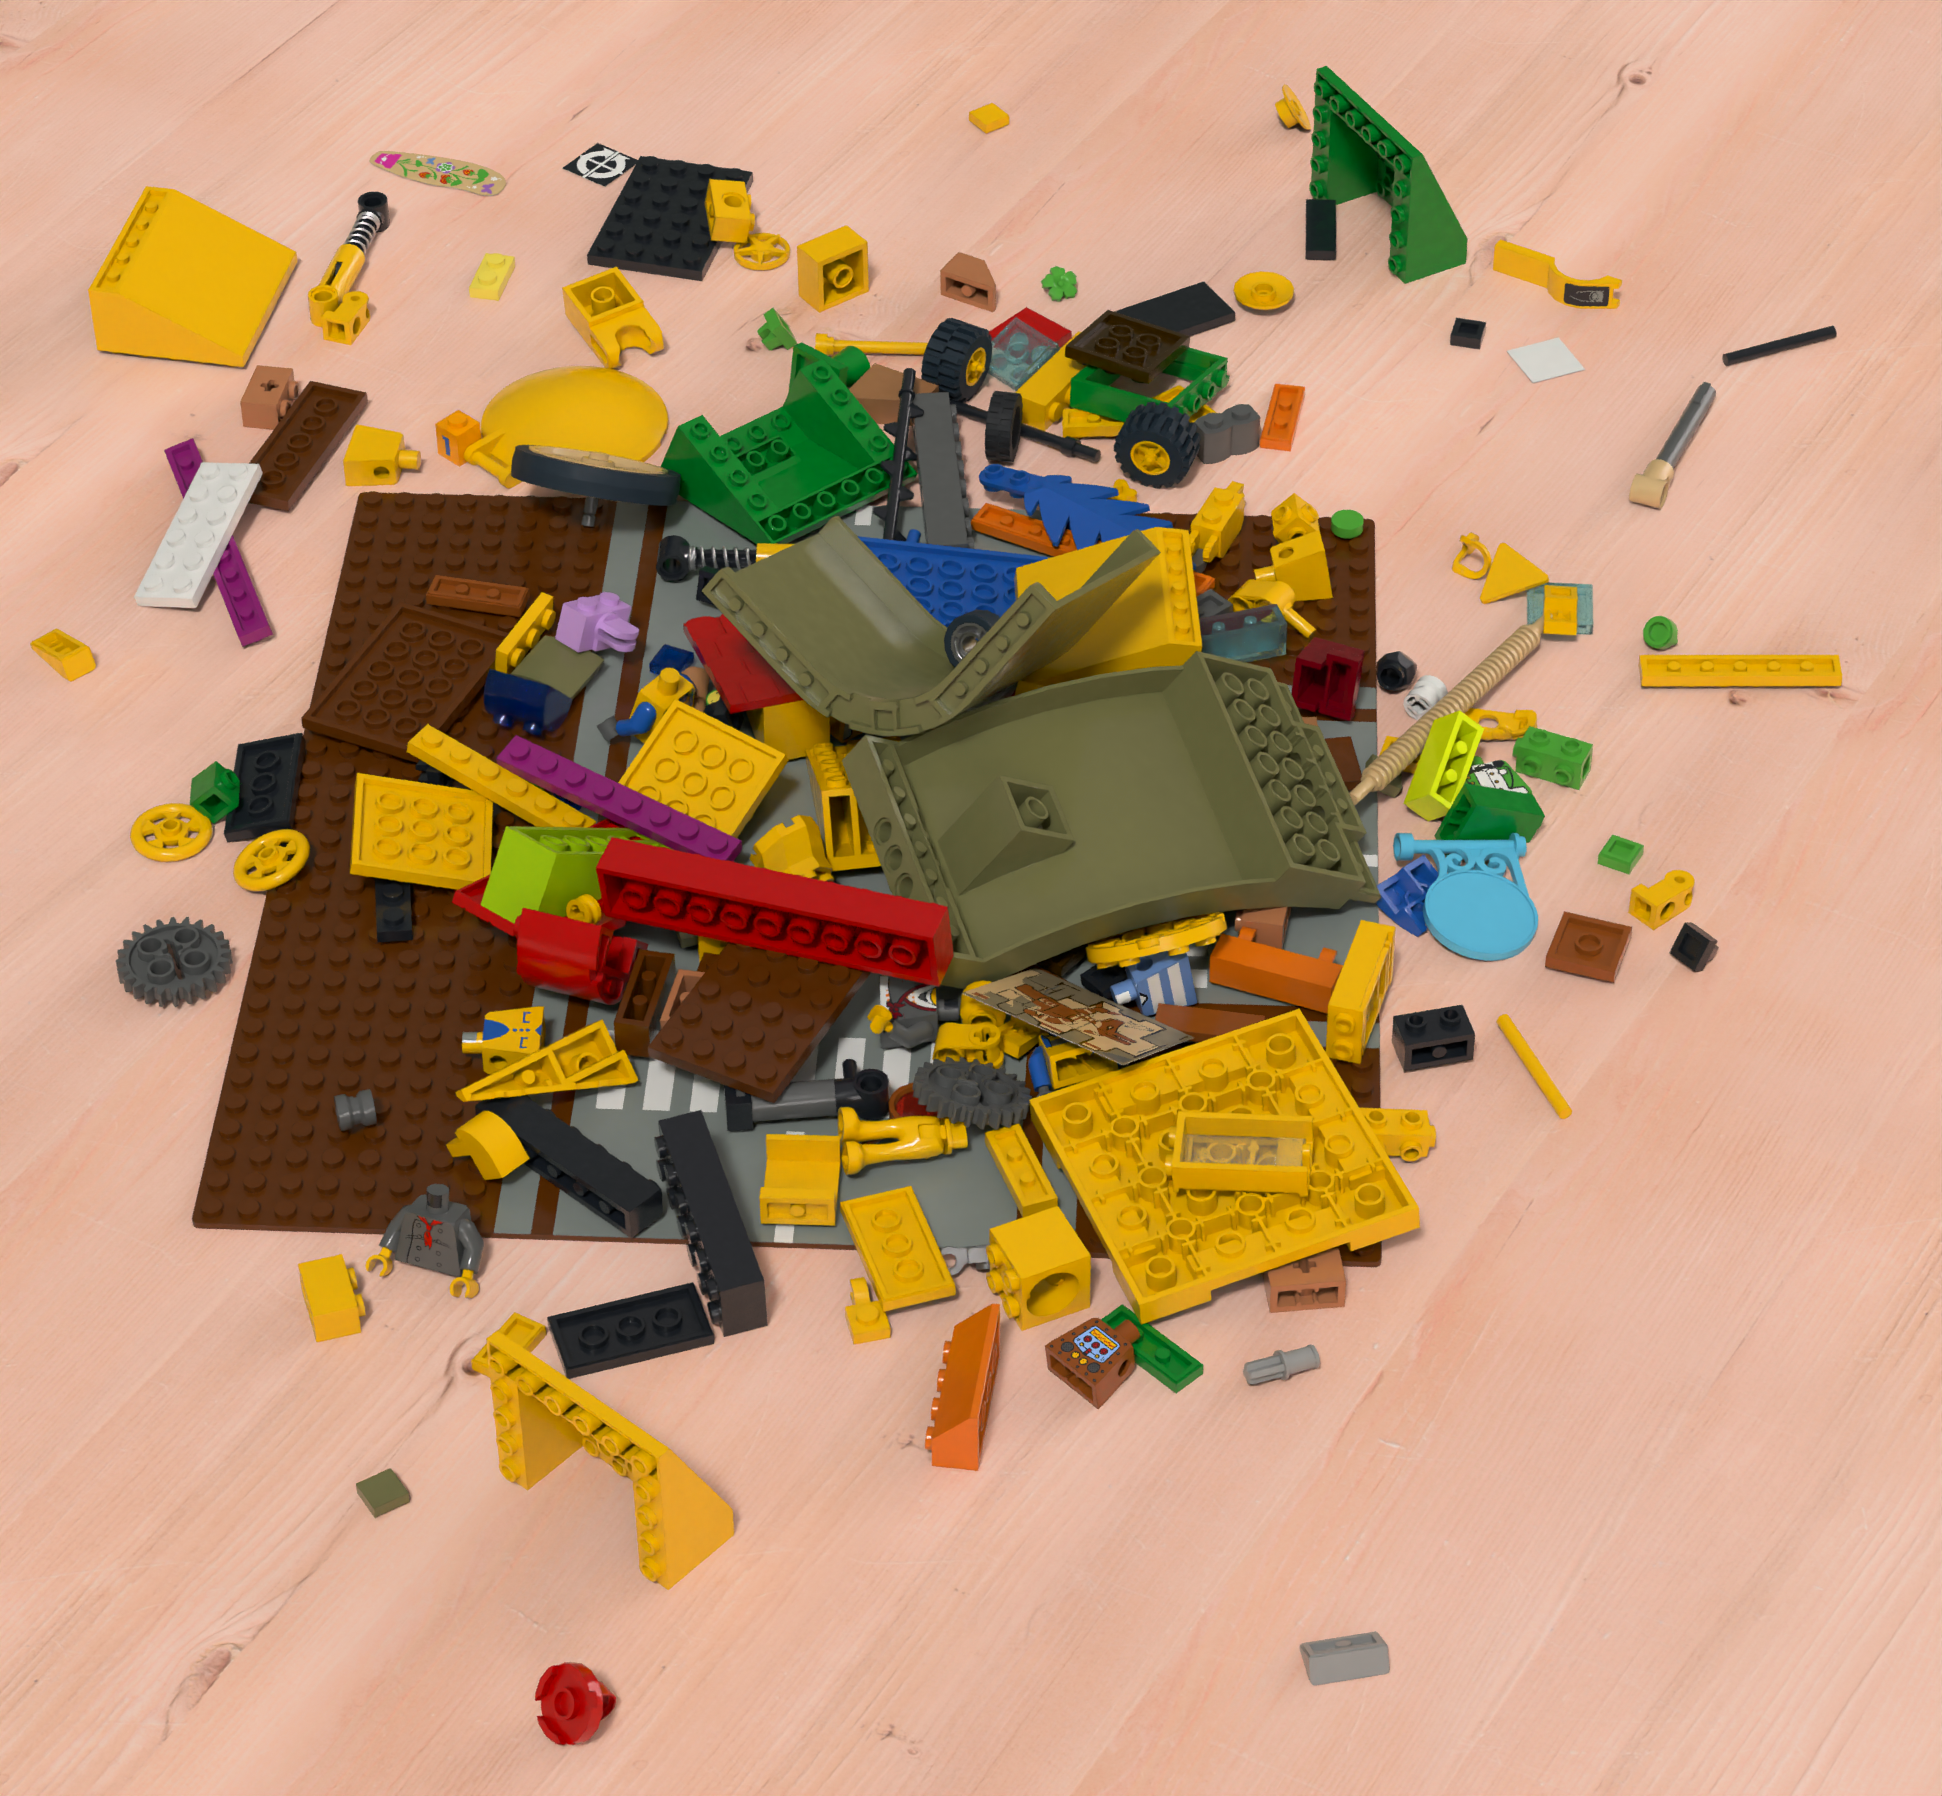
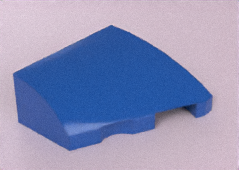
(1405, 894)

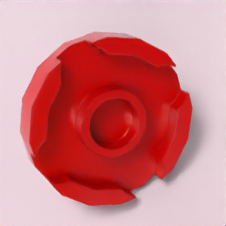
(572, 1703)

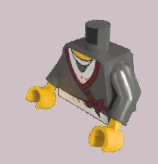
(909, 1012)

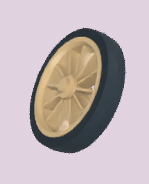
(595, 476)

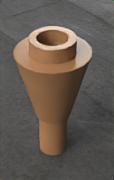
(701, 680)

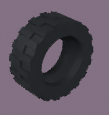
(1003, 426)

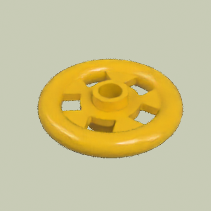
(171, 832)
(271, 860)

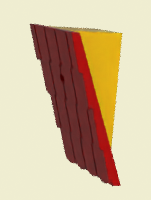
(754, 686)

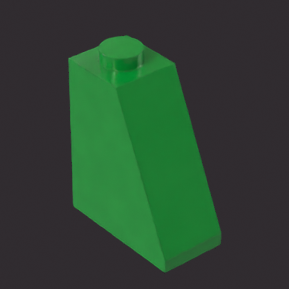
(1490, 815)

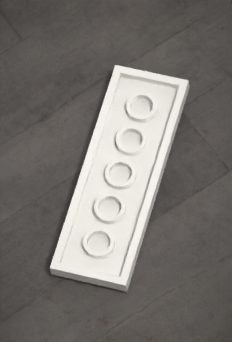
(198, 535)

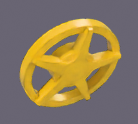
(762, 251)

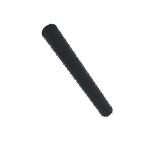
(1779, 345)

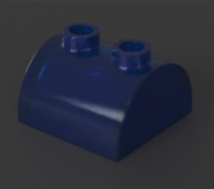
(524, 702)

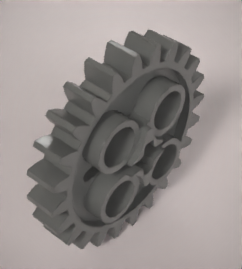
(150, 970)
(971, 1093)

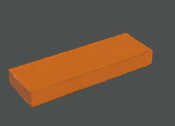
(1282, 417)

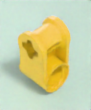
(969, 1042)

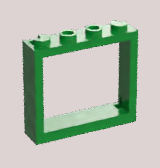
(1092, 389)

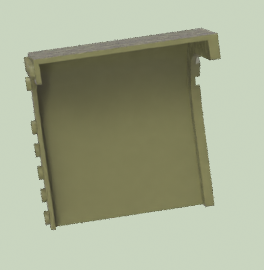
(874, 655)

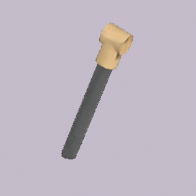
(1653, 485)

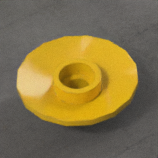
(1263, 290)

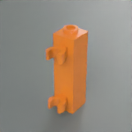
(1274, 971)

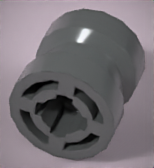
(355, 1110)

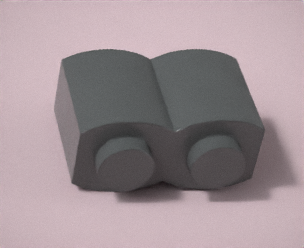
(1228, 433)

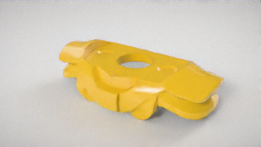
(1509, 724)

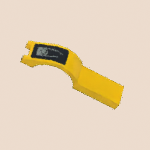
(1542, 271)

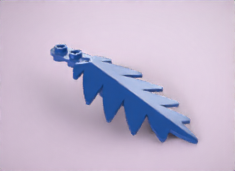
(1072, 506)

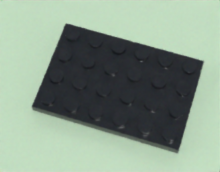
(662, 220)

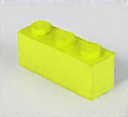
(1443, 765)

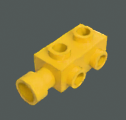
(1402, 1131)

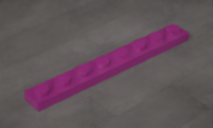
(616, 801)

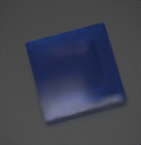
(671, 657)

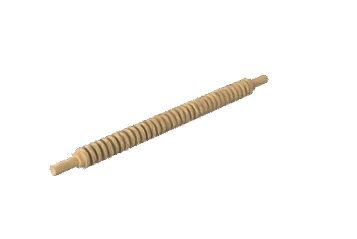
(1461, 698)

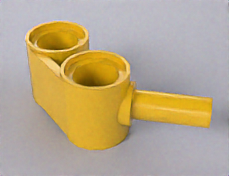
(1264, 593)

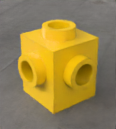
(1294, 519)

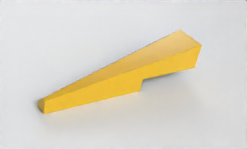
(571, 1063)

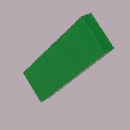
(1158, 1353)

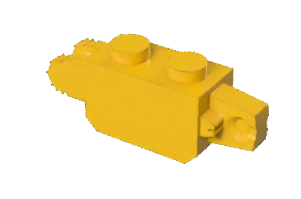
(1218, 521)

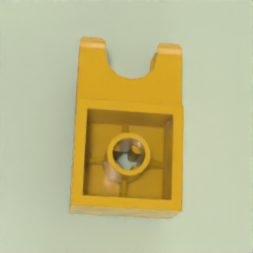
(611, 316)

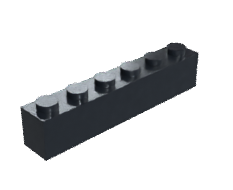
(580, 1165)

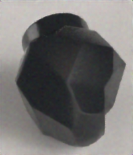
(1395, 671)

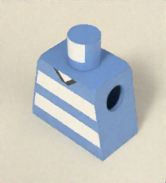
(1155, 981)

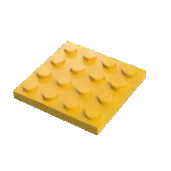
(704, 769)
(420, 832)

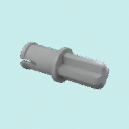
(1281, 1365)

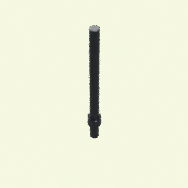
(1068, 445)

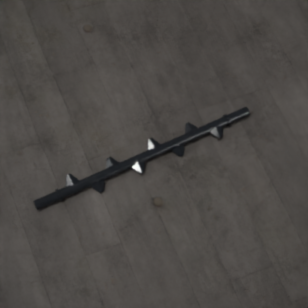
(901, 453)

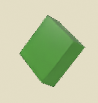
(1620, 854)

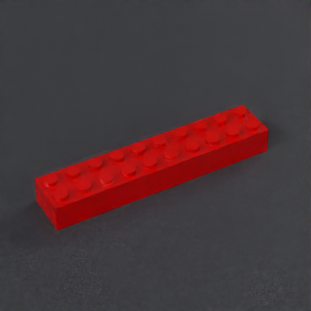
(776, 911)

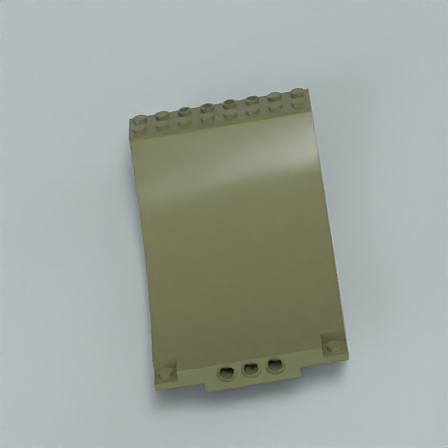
(1110, 811)

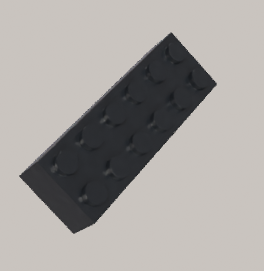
(711, 1224)

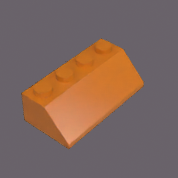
(965, 1391)

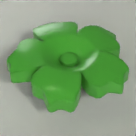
(1060, 284)

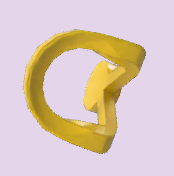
(1471, 543)

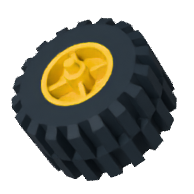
(957, 358)
(1157, 445)

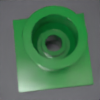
(848, 363)

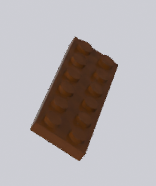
(304, 442)

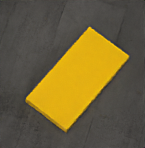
(897, 1248)

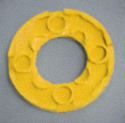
(1168, 936)

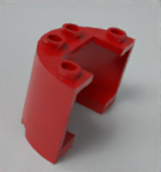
(573, 956)

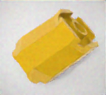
(794, 850)

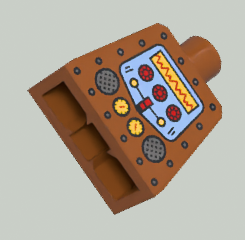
(1094, 1358)

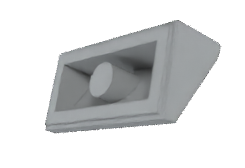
(1345, 1658)

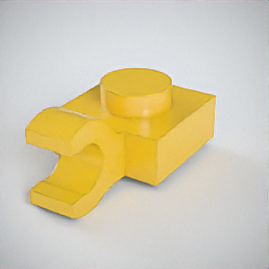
(865, 1318)

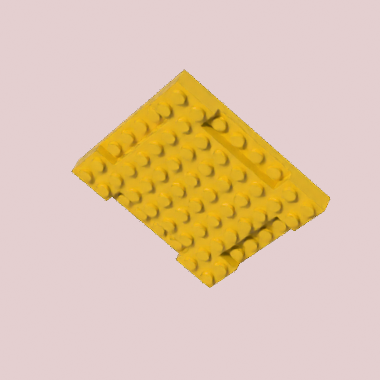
(1185, 1243)

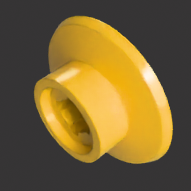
(1291, 109)

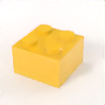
(832, 268)

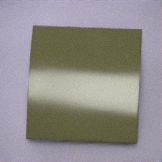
(559, 666)

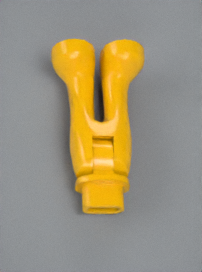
(917, 1137)

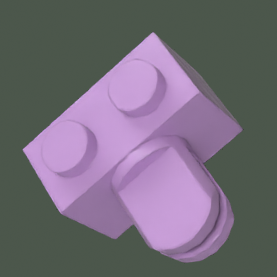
(597, 624)

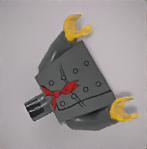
(435, 1237)

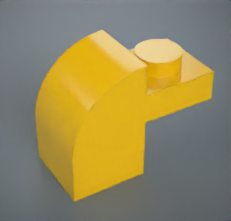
(490, 1144)

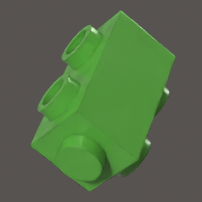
(1553, 757)

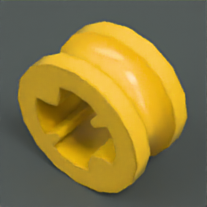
(584, 909)

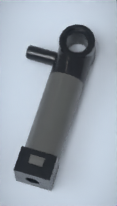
(863, 1091)

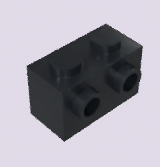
(1433, 1037)

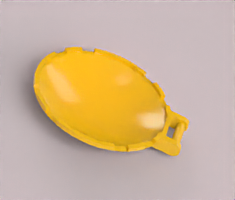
(572, 410)

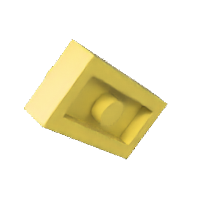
(492, 276)

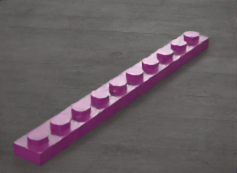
(231, 571)

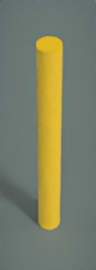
(1534, 1066)

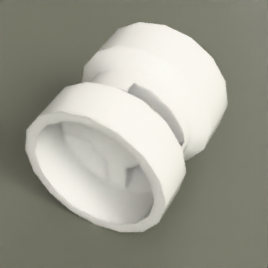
(1424, 696)

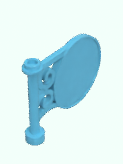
(1476, 909)

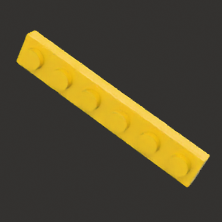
(1740, 670)
(493, 781)

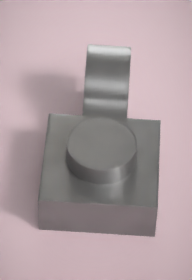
(967, 1254)

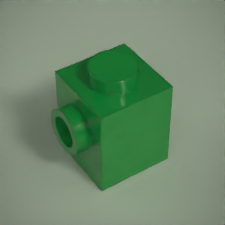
(215, 792)

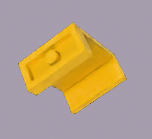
(801, 1180)

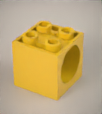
(1039, 1268)

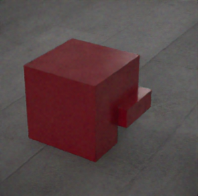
(1328, 678)

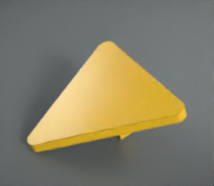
(1510, 575)

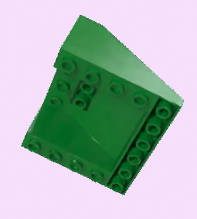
(1364, 155)
(789, 466)

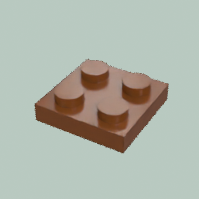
(1588, 947)

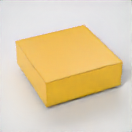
(989, 118)

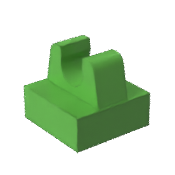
(776, 331)

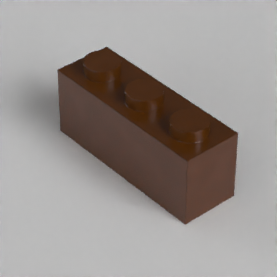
(644, 1002)

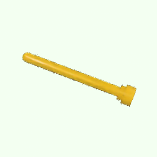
(828, 346)

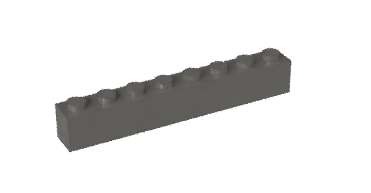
(941, 472)

